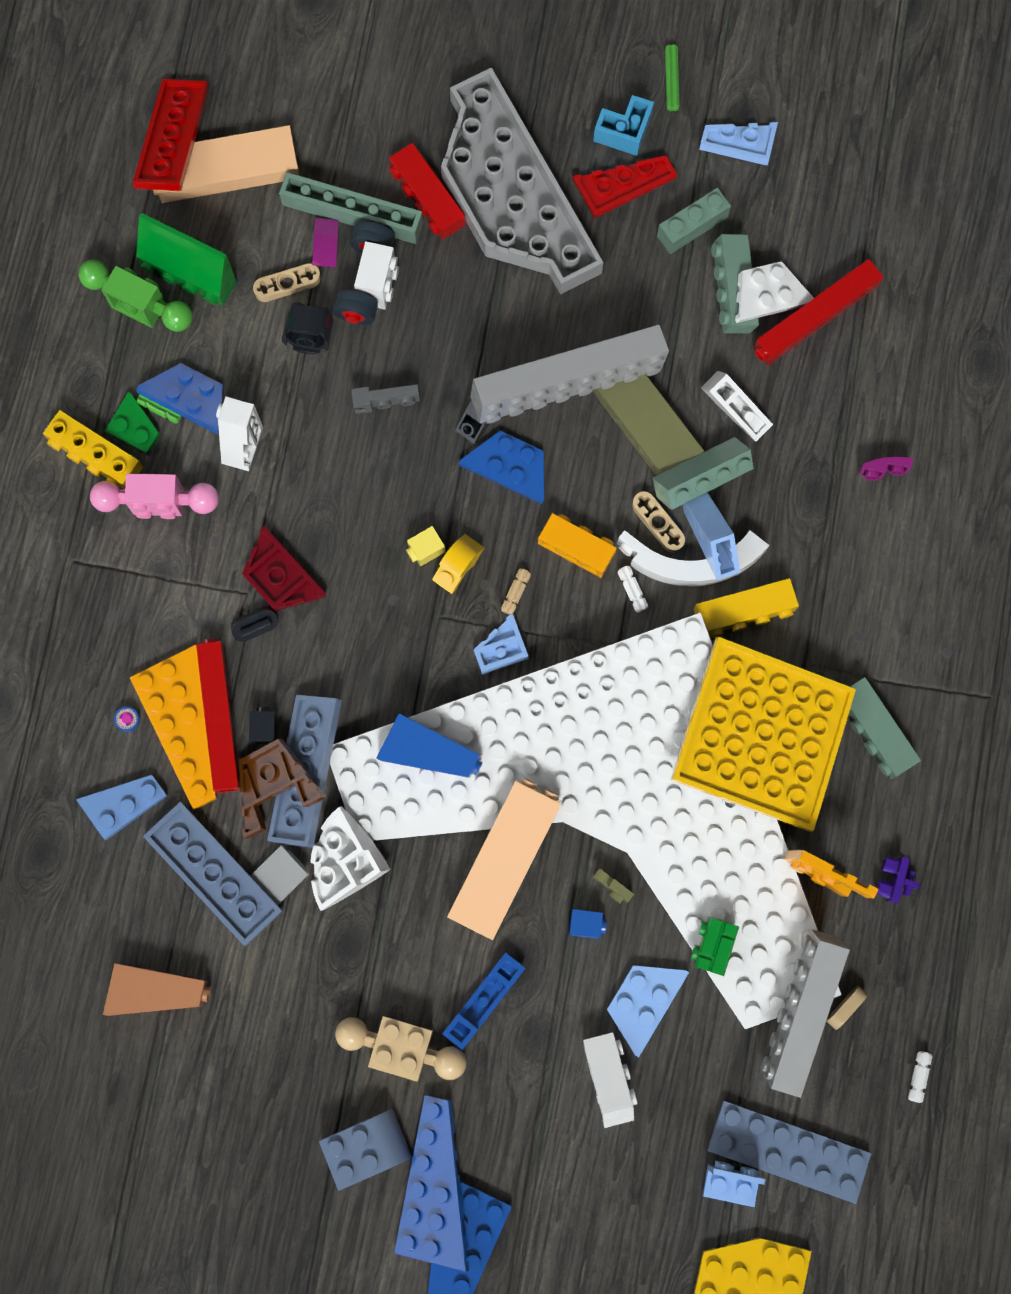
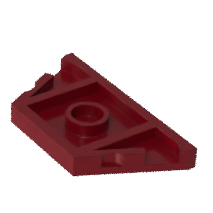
(279, 575)

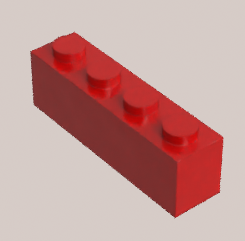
(427, 191)

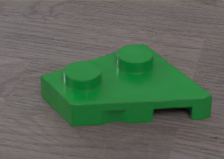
(133, 426)

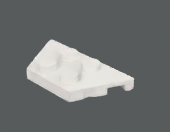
(769, 291)

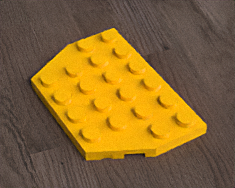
(753, 1268)

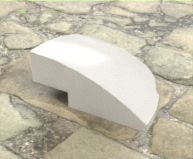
(343, 860)

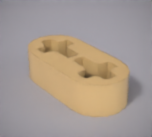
(847, 1007)

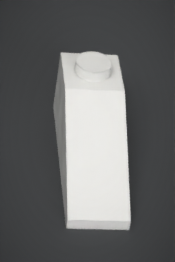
(736, 405)

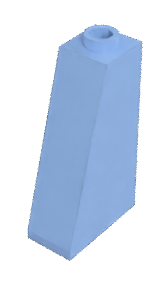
(713, 535)

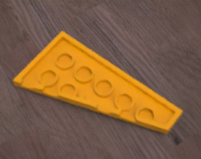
(175, 708)

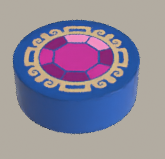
(127, 719)

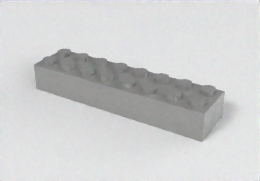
(569, 374)

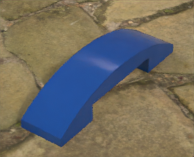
(483, 1001)

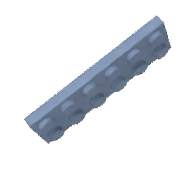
(312, 742)
(213, 874)
(789, 1152)

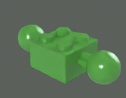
(134, 296)

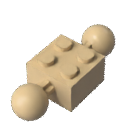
(400, 1048)

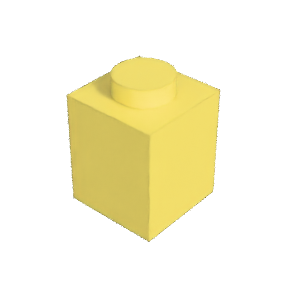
(425, 546)

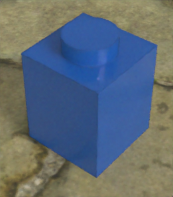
(587, 924)

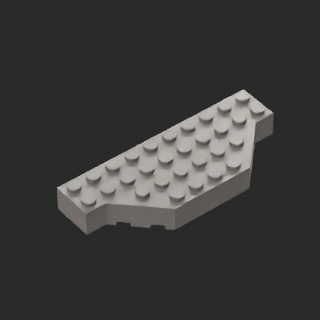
(510, 190)

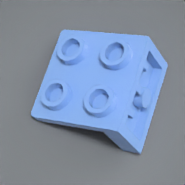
(732, 1185)

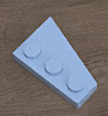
(741, 142)

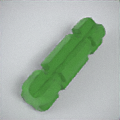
(158, 409)

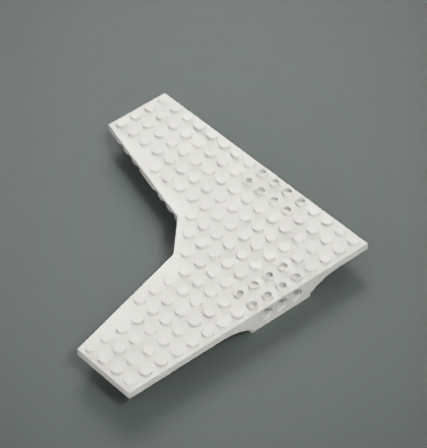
(607, 743)

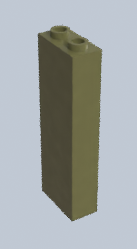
(649, 423)

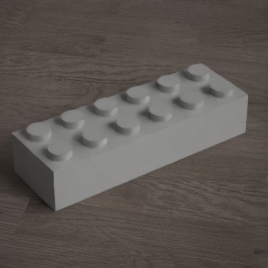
(805, 1012)

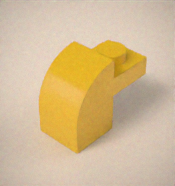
(457, 562)

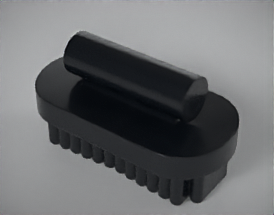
(254, 624)

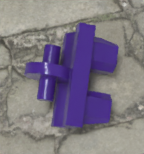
(893, 890)

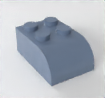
(365, 1149)

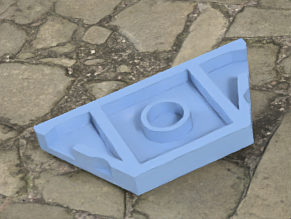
(643, 1002)

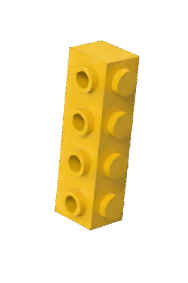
(91, 449)

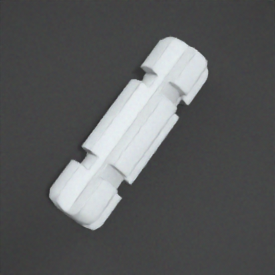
(632, 589)
(920, 1077)

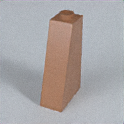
(148, 991)

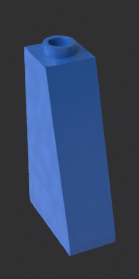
(422, 748)

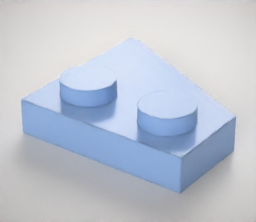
(501, 648)

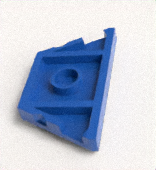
(186, 394)
(509, 465)

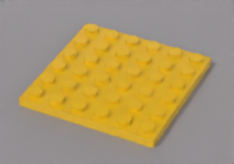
(763, 734)

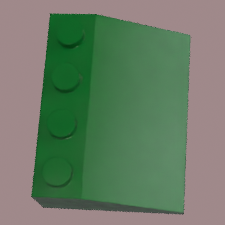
(184, 261)

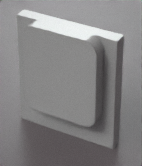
(280, 874)

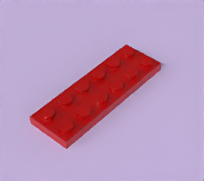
(171, 135)

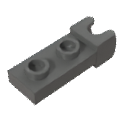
(382, 399)

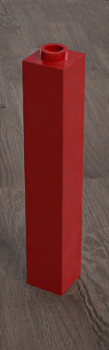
(817, 312)
(218, 716)

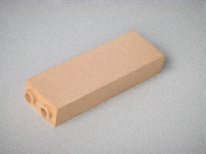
(237, 163)
(505, 858)

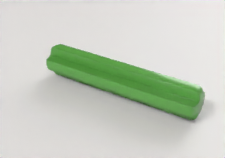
(672, 77)

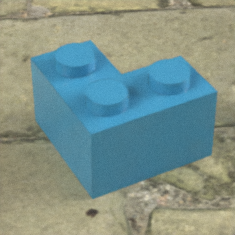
(627, 130)

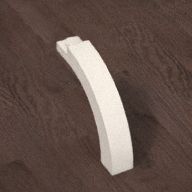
(687, 572)

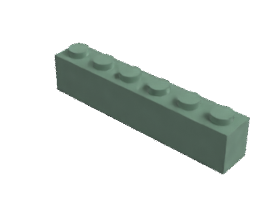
(349, 206)

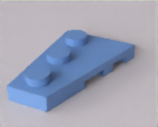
(122, 804)

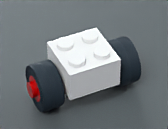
(374, 276)

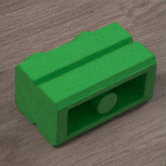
(715, 945)

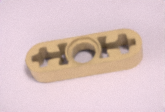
(290, 273)
(674, 531)

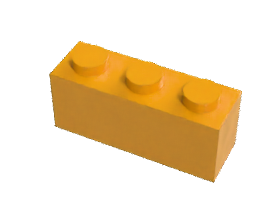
(577, 544)

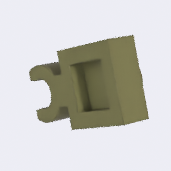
(618, 891)

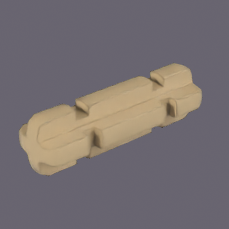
(516, 591)

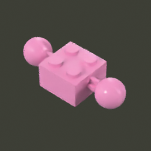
(154, 495)

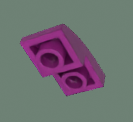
(325, 242)
(878, 468)

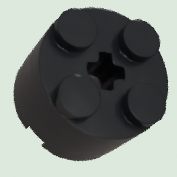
(308, 328)

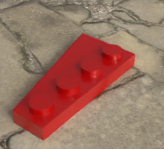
(615, 187)

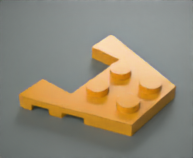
(826, 875)

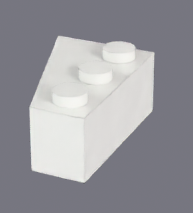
(238, 432)
(610, 1079)

